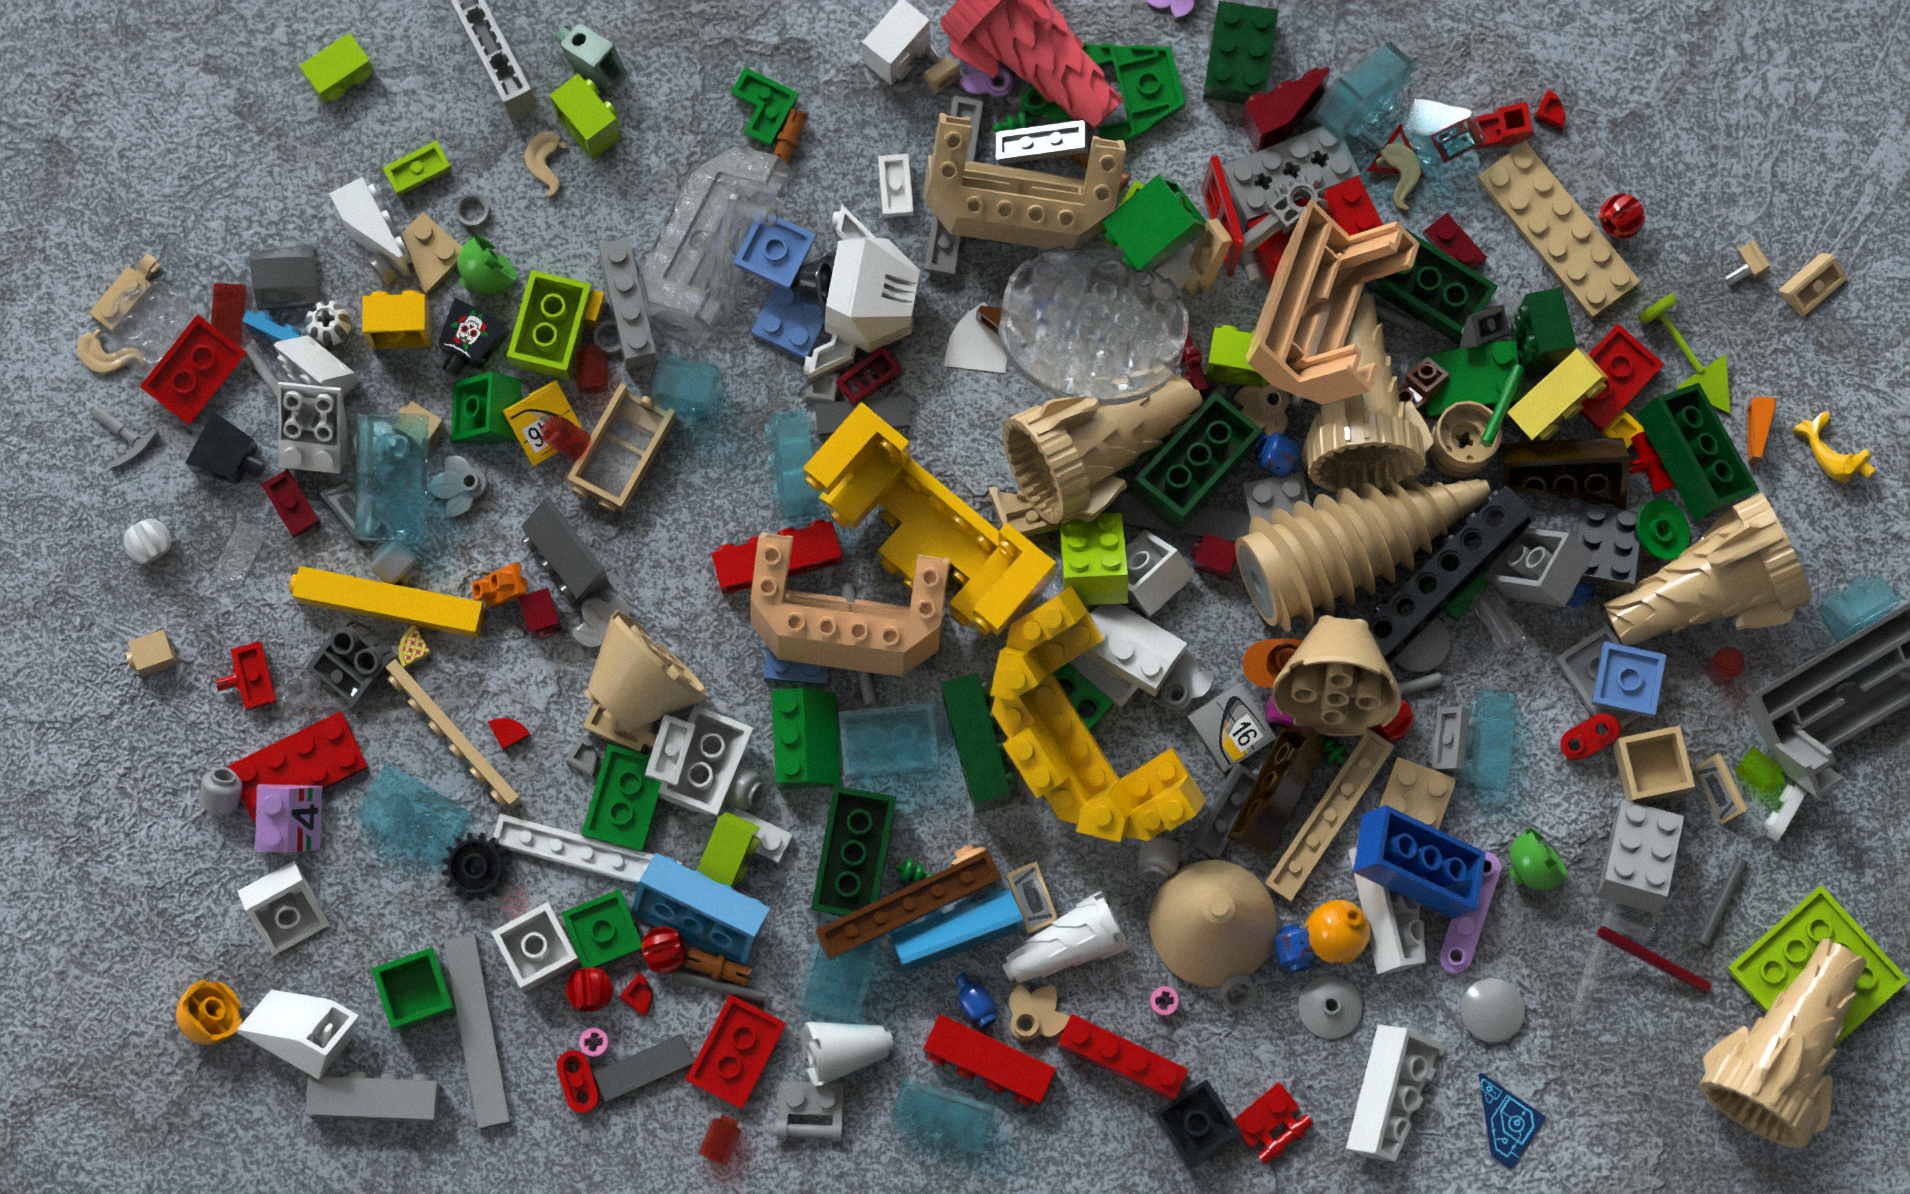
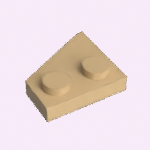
(1018, 513)

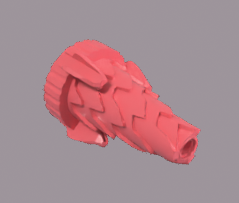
(1035, 45)

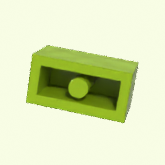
(337, 68)
(729, 849)

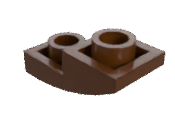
(1422, 383)

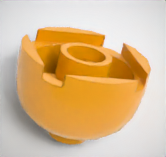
(1338, 931)
(208, 1013)

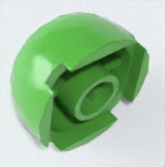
(483, 268)
(1535, 862)

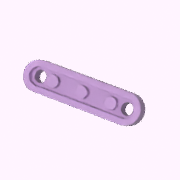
(1465, 930)

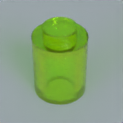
(1760, 770)

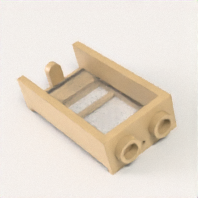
(620, 450)

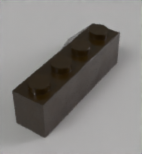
(1568, 468)
(1278, 789)

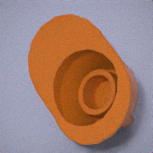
(1267, 658)

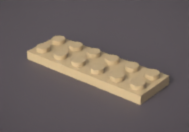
(1558, 230)

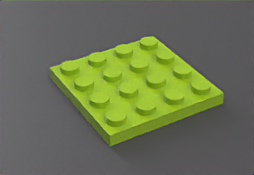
(1788, 946)

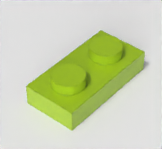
(417, 168)

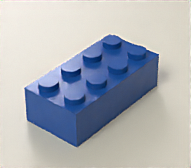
(1419, 862)

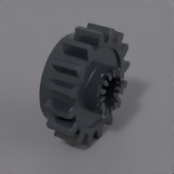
(459, 866)

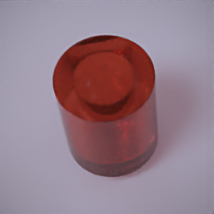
(592, 369)
(565, 437)
(1725, 665)
(720, 1140)

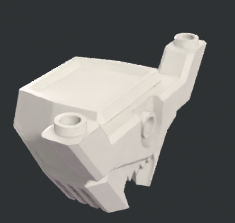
(867, 297)

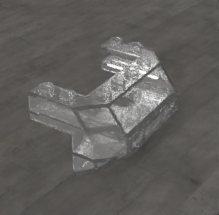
(683, 257)

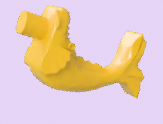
(1837, 466)

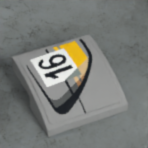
(1231, 727)

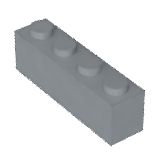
(627, 304)
(373, 1098)

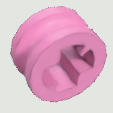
(1157, 994)
(601, 1049)

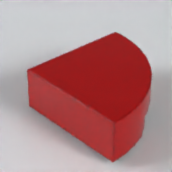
(1551, 111)
(508, 731)
(638, 995)

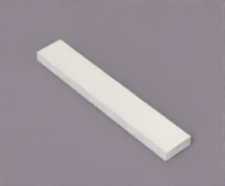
(571, 849)

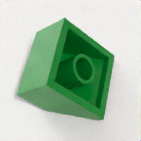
(480, 407)

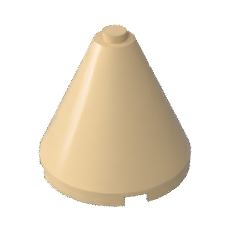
(1212, 923)

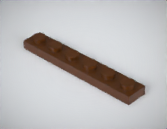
(907, 905)

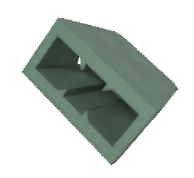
(591, 55)

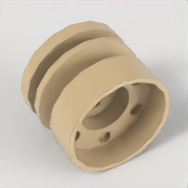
(1465, 423)

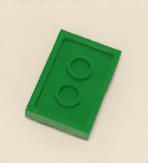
(622, 800)

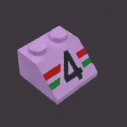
(288, 818)

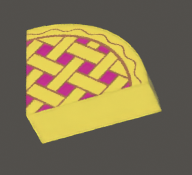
(412, 648)

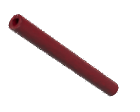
(1654, 959)

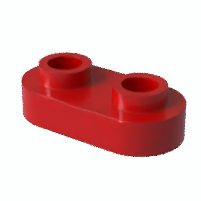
(1589, 736)
(577, 1082)

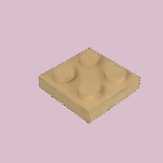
(1418, 792)

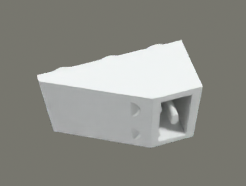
(370, 223)
(313, 365)
(311, 428)
(301, 1029)

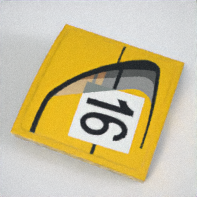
(531, 413)

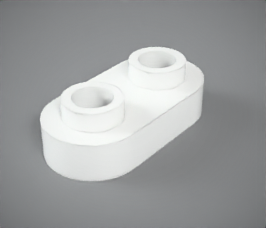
(1778, 822)

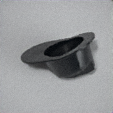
(815, 281)

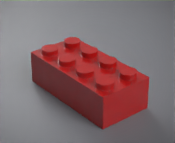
(1347, 206)

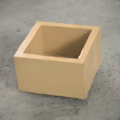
(1653, 765)

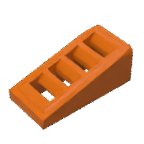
(1759, 419)

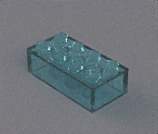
(391, 477)

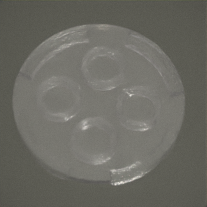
(147, 323)

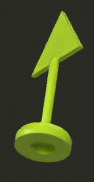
(1711, 378)

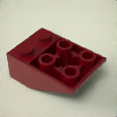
(1275, 115)

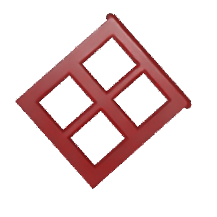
(1220, 207)

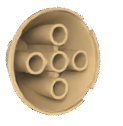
(638, 679)
(1338, 680)

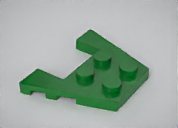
(1146, 84)

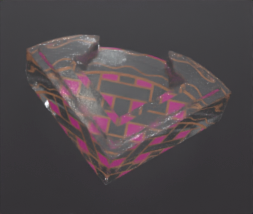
(516, 901)

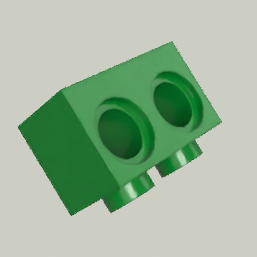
(1085, 693)

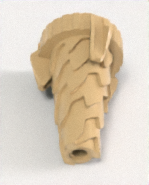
(1370, 433)
(1074, 447)
(1734, 569)
(1775, 1072)

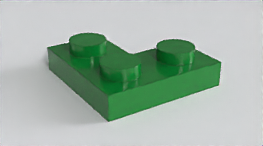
(771, 104)

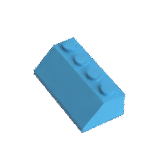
(700, 909)
(957, 929)

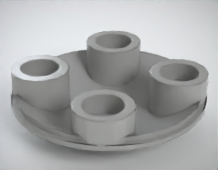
(1426, 649)
(1492, 1010)

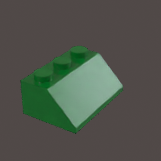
(805, 738)

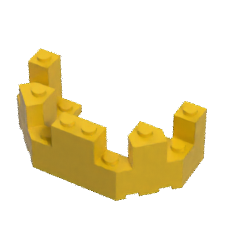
(872, 467)
(1056, 746)

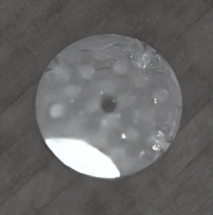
(1092, 325)

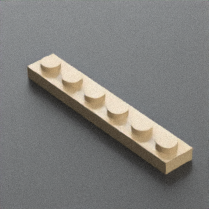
(460, 744)
(1329, 815)

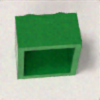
(413, 990)

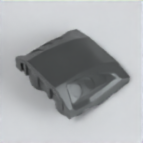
(284, 278)
(351, 660)

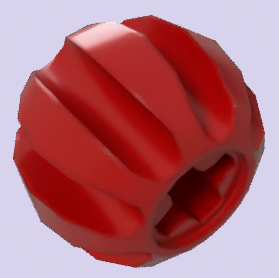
(1622, 216)
(1399, 726)
(664, 949)
(589, 989)

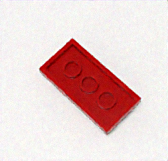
(311, 757)

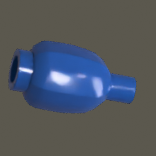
(975, 1002)

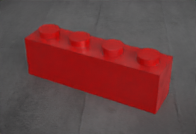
(811, 550)
(1122, 1057)
(988, 1060)

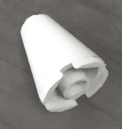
(842, 1048)

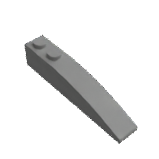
(495, 57)

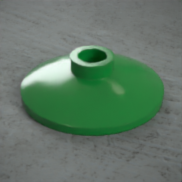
(1663, 529)

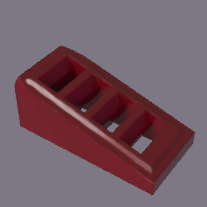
(871, 361)

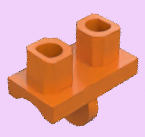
(500, 586)

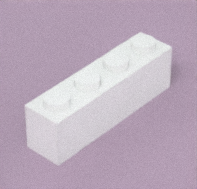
(1394, 925)
(1391, 1091)

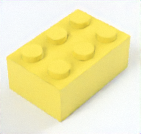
(1558, 396)

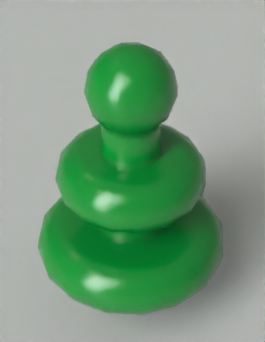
(1011, 123)
(1335, 754)
(907, 870)

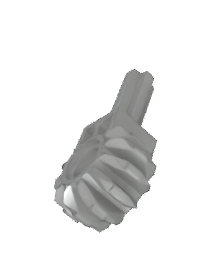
(1283, 211)

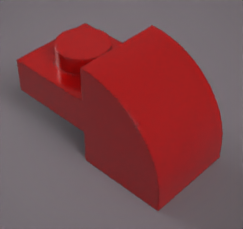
(1506, 126)

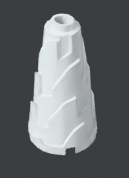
(1073, 939)

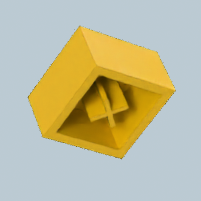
(397, 320)

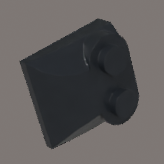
(1198, 1125)

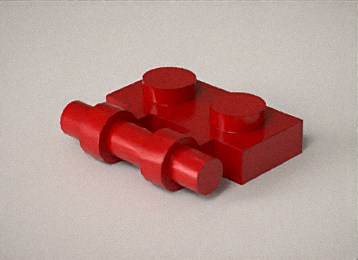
(1266, 1114)

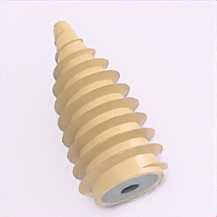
(1345, 544)

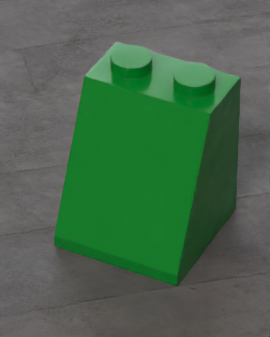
(1154, 224)

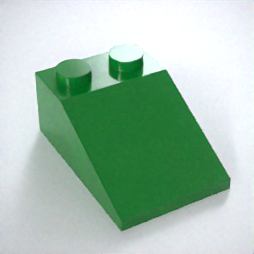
(1474, 375)

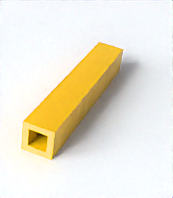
(388, 602)

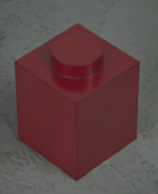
(1214, 556)
(540, 614)

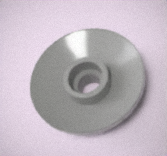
(1328, 1023)

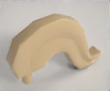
(536, 155)
(1408, 165)
(94, 357)

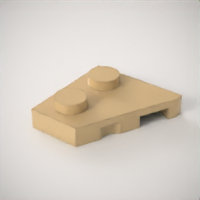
(431, 251)

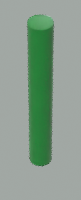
(1502, 405)

